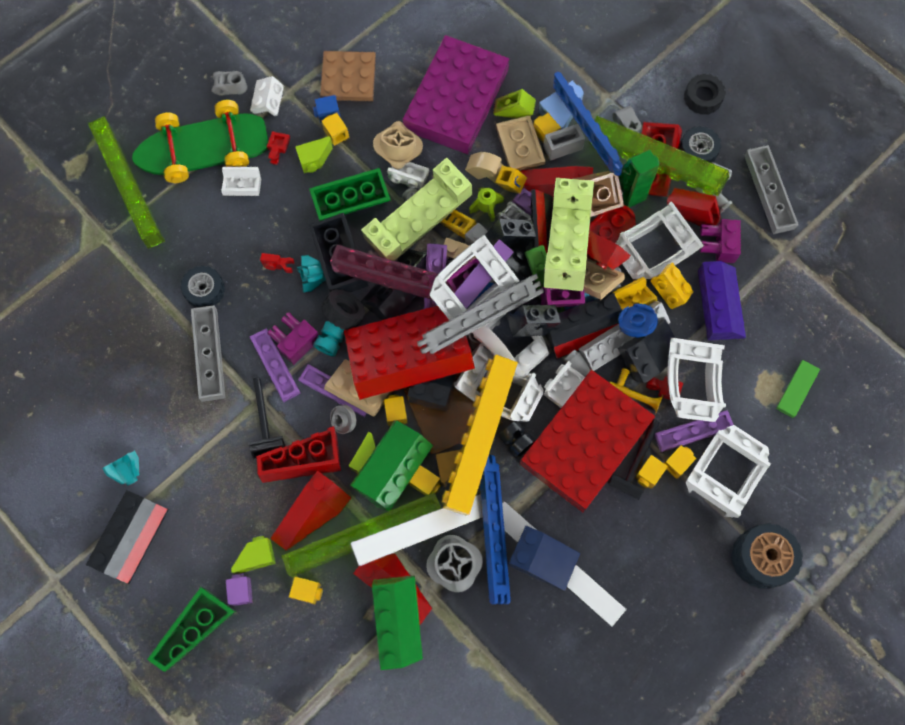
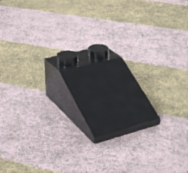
(648, 354)
(433, 393)

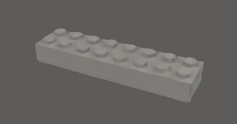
(771, 189)
(606, 346)
(208, 353)

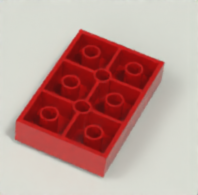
(388, 358)
(586, 440)

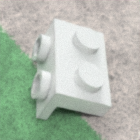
(267, 96)
(410, 175)
(241, 181)
(563, 385)

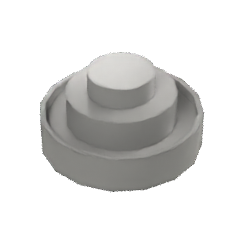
(343, 419)

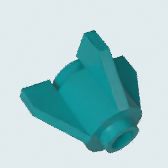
(311, 273)
(124, 469)

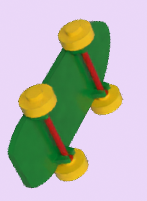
(201, 145)

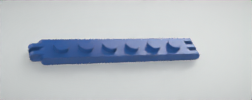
(587, 124)
(494, 533)

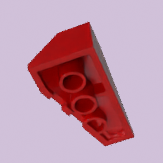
(667, 134)
(545, 179)
(605, 252)
(314, 507)
(390, 567)

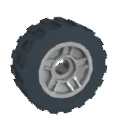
(704, 138)
(203, 277)

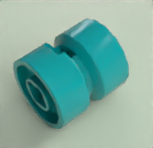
(329, 340)

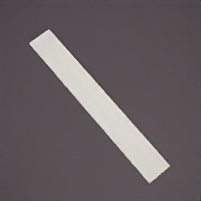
(412, 532)
(579, 582)

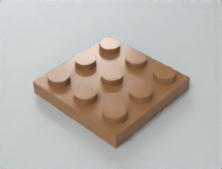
(348, 75)

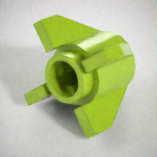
(486, 202)

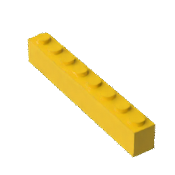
(480, 435)

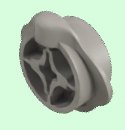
(474, 557)

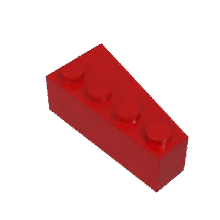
(301, 458)

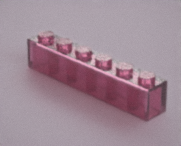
(383, 271)

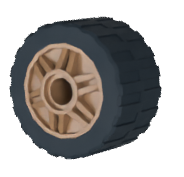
(767, 556)

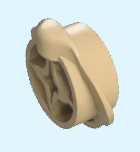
(397, 145)

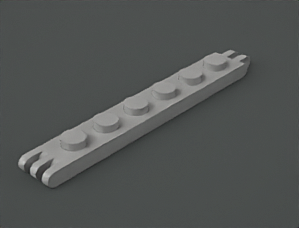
(480, 315)

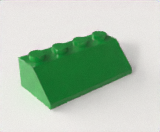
(350, 194)
(391, 465)
(397, 622)

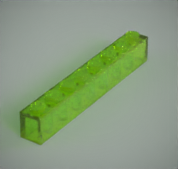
(672, 161)
(126, 182)
(340, 542)

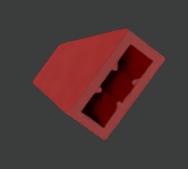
(696, 206)

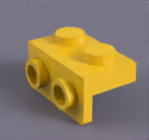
(672, 286)
(635, 293)

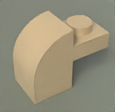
(484, 165)

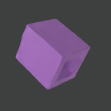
(239, 590)

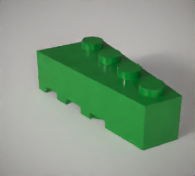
(638, 177)
(193, 625)

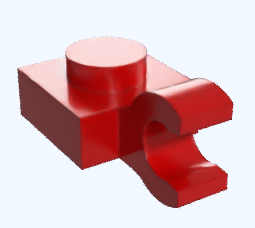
(277, 144)
(275, 262)
(662, 386)

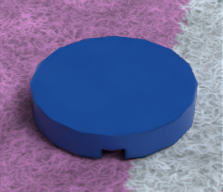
(638, 320)

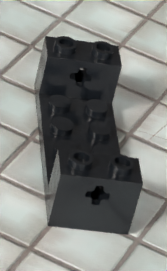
(530, 317)

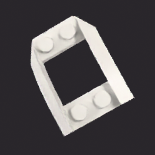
(678, 228)
(491, 262)
(698, 352)
(526, 359)
(526, 400)
(716, 492)

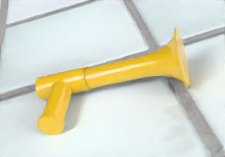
(653, 402)

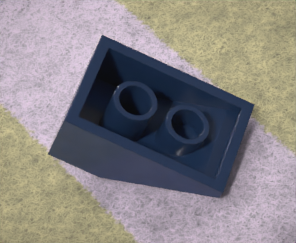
(544, 558)

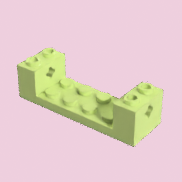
(419, 213)
(569, 234)

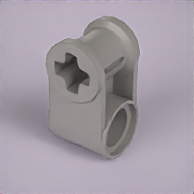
(229, 83)
(627, 118)
(512, 211)

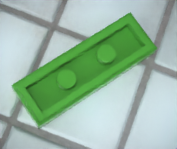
(797, 389)

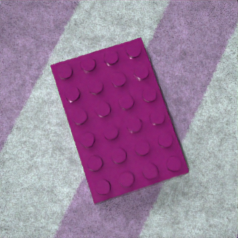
(456, 94)

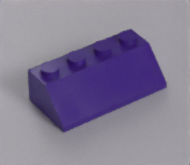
(721, 301)

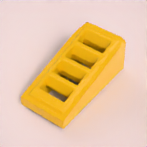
(467, 224)

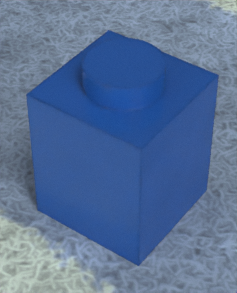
(325, 107)

